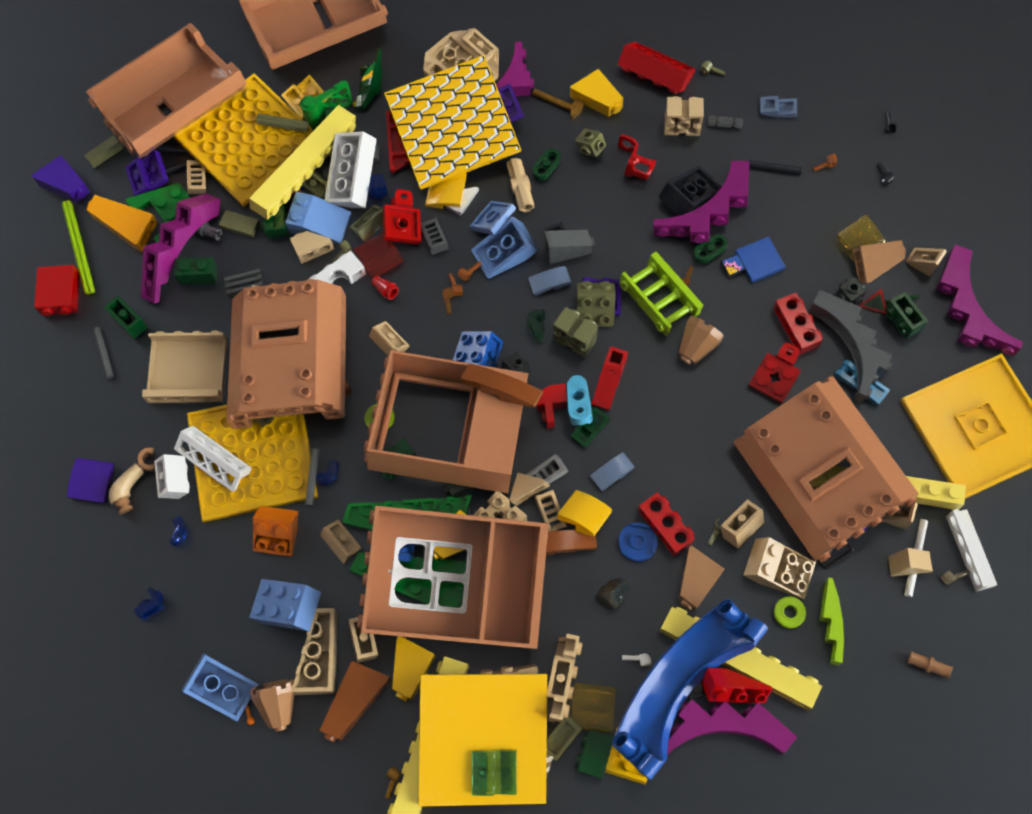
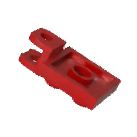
(401, 211)
(782, 366)

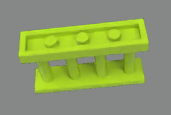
(667, 278)

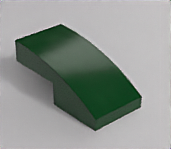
(587, 432)

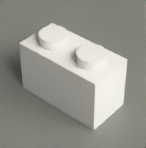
(171, 476)

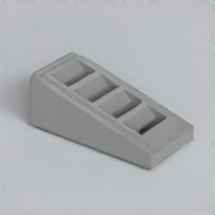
(549, 463)

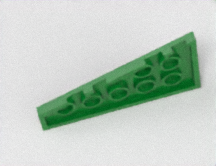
(358, 513)

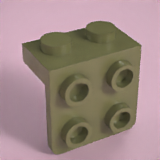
(596, 302)

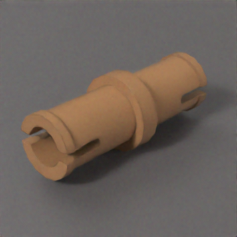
(930, 665)

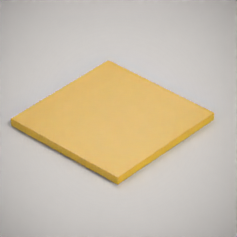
(976, 424)
(480, 714)

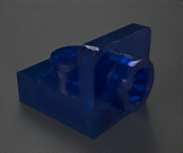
(377, 186)
(150, 607)

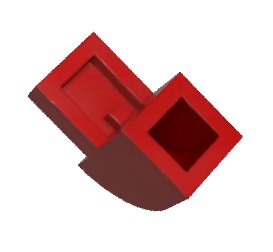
(552, 398)

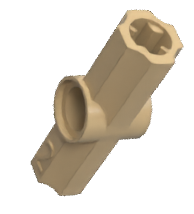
(520, 185)

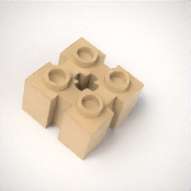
(683, 116)
(500, 507)

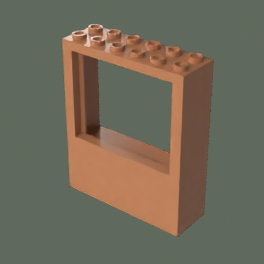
(487, 436)

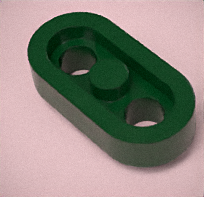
(545, 165)
(709, 248)

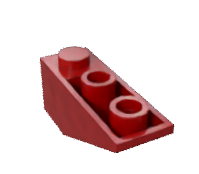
(610, 378)
(729, 686)

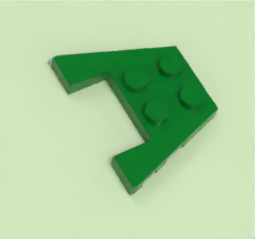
(163, 200)

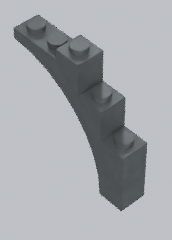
(860, 340)

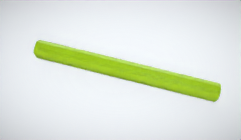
(78, 248)

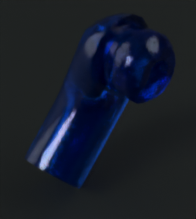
(180, 532)

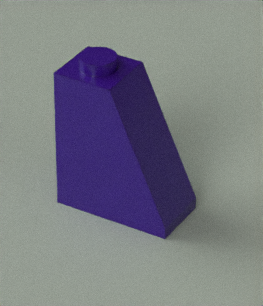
(61, 179)

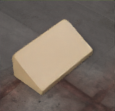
(388, 338)
(340, 541)

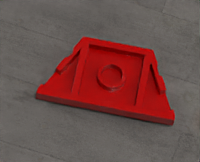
(397, 154)

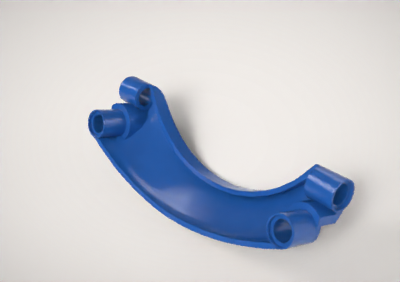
(651, 713)

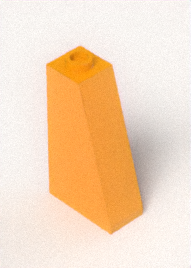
(124, 221)

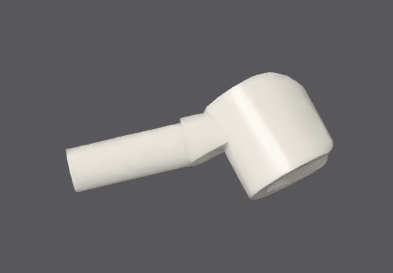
(644, 659)

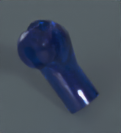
(330, 475)

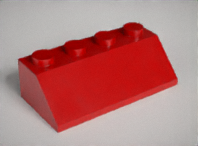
(656, 67)

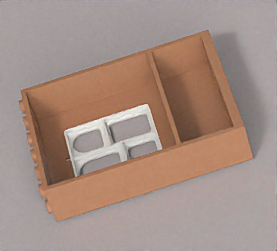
(499, 581)

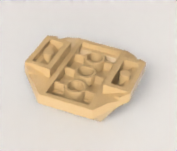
(459, 48)

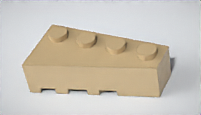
(319, 656)

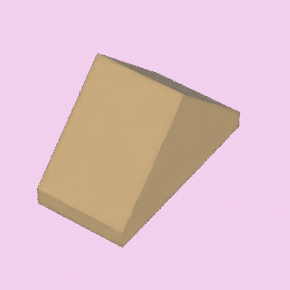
(925, 259)
(526, 487)
(903, 517)
(910, 562)

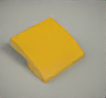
(295, 94)
(446, 193)
(584, 512)
(621, 767)

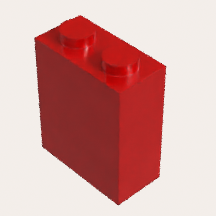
(57, 290)

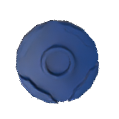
(637, 542)

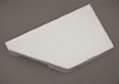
(468, 196)

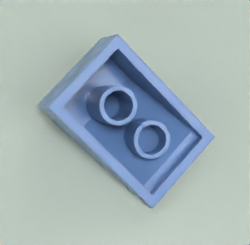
(318, 217)
(505, 249)
(219, 687)

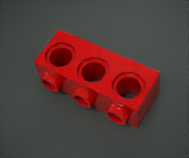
(797, 332)
(666, 534)

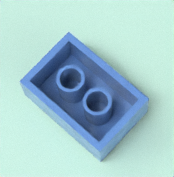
(285, 604)

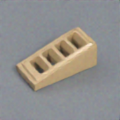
(195, 189)
(554, 502)

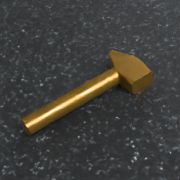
(575, 108)

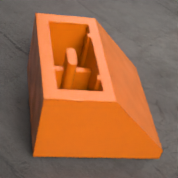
(275, 530)

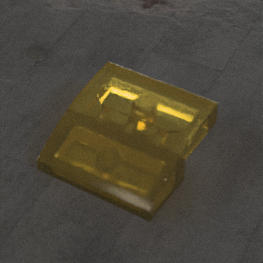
(859, 234)
(594, 706)

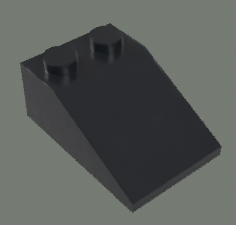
(689, 191)

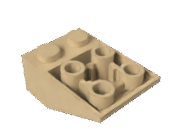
(779, 567)

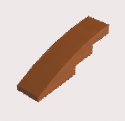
(503, 385)
(569, 541)

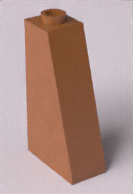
(354, 697)

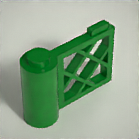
(315, 110)

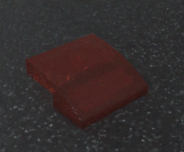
(378, 255)

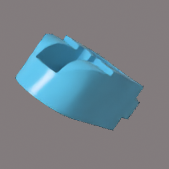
(579, 401)

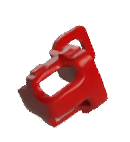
(634, 159)

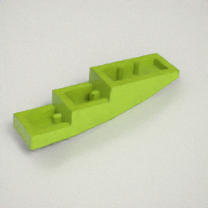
(832, 615)

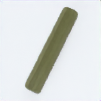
(282, 122)

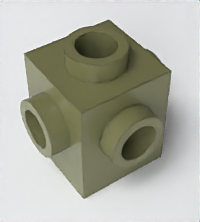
(590, 142)

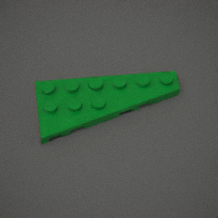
(420, 589)

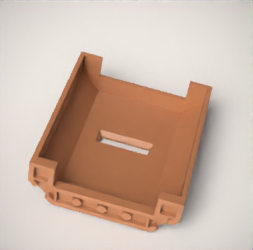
(294, 28)
(173, 73)
(287, 372)
(807, 440)

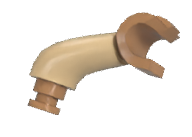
(120, 489)

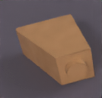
(876, 259)
(698, 578)

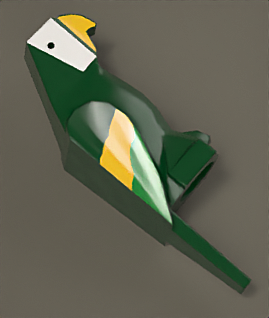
(370, 82)

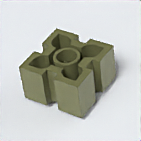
(575, 332)

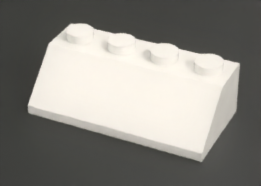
(350, 169)

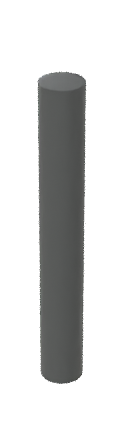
(103, 353)
(312, 477)

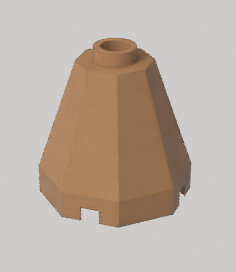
(698, 340)
(274, 703)

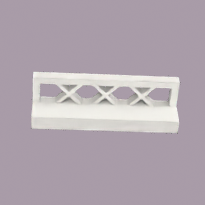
(212, 453)
(971, 550)

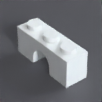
(345, 267)

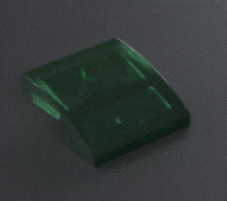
(494, 772)

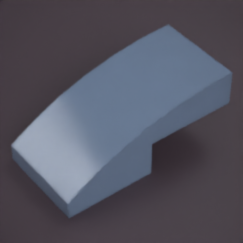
(778, 107)
(553, 278)
(612, 471)

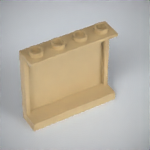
(186, 367)

